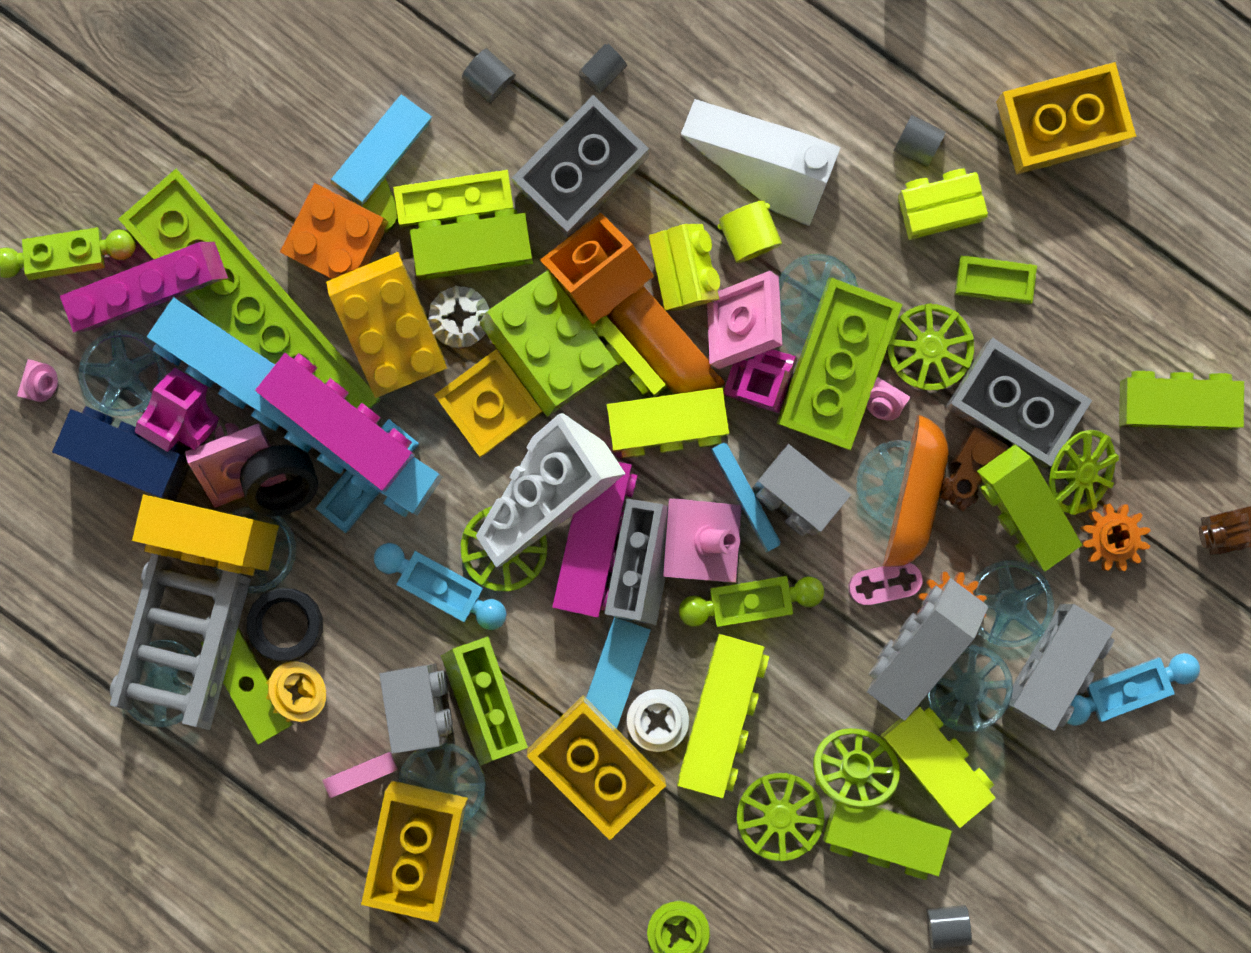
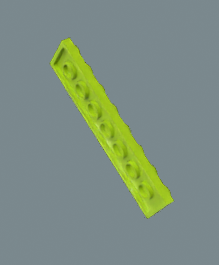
(250, 301)

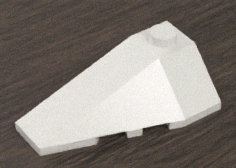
(765, 158)
(555, 480)

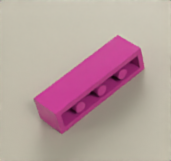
(143, 286)
(335, 422)
(591, 549)

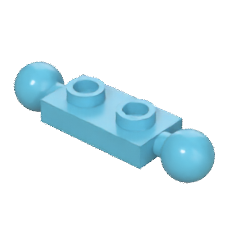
(440, 586)
(1133, 688)

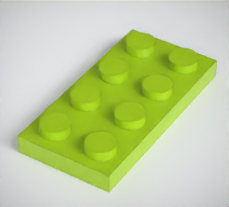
(839, 363)

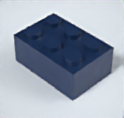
(121, 453)

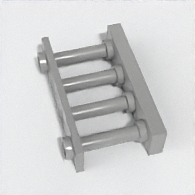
(208, 668)

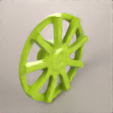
(931, 346)
(1083, 471)
(482, 580)
(856, 769)
(780, 817)

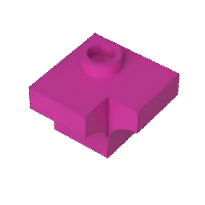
(761, 379)
(177, 413)

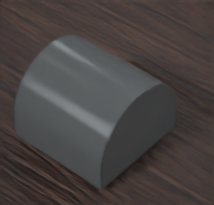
(602, 68)
(488, 75)
(919, 141)
(949, 927)

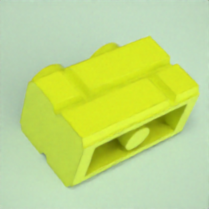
(942, 204)
(684, 267)

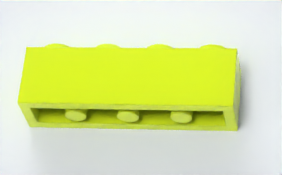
(721, 716)

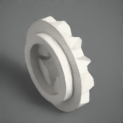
(445, 305)
(659, 739)

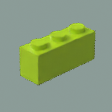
(471, 244)
(1181, 401)
(1028, 508)
(484, 701)
(888, 839)

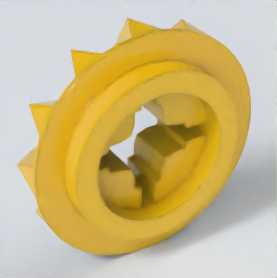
(309, 685)

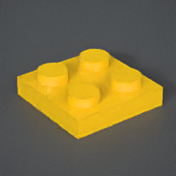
(488, 403)

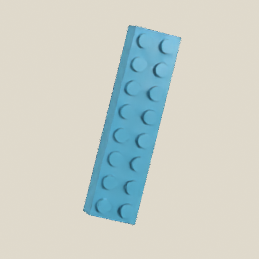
(239, 370)

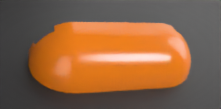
(663, 344)
(918, 494)

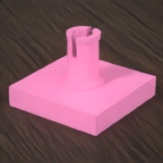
(744, 320)
(220, 462)
(702, 540)

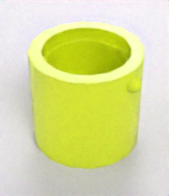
(750, 231)

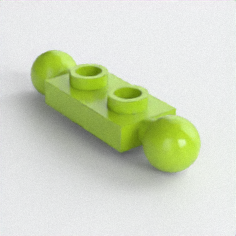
(65, 253)
(751, 601)

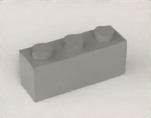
(639, 563)

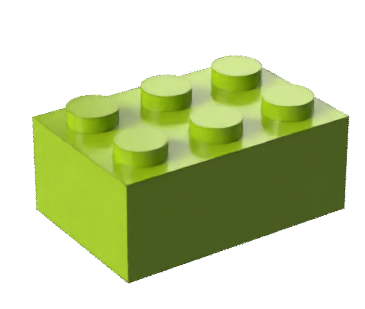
(547, 343)

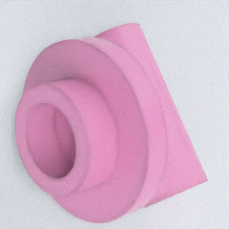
(38, 381)
(886, 401)

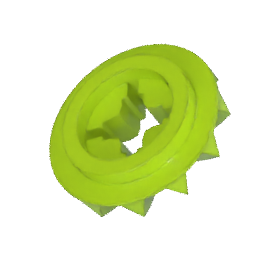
(674, 913)

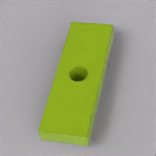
(252, 704)

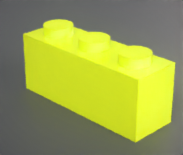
(668, 422)
(940, 765)

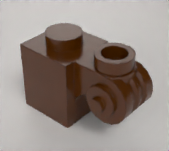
(973, 454)
(1226, 531)

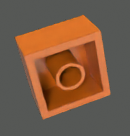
(333, 234)
(597, 268)

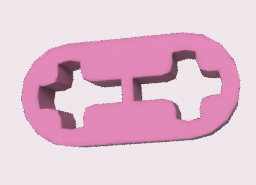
(886, 593)
(360, 774)

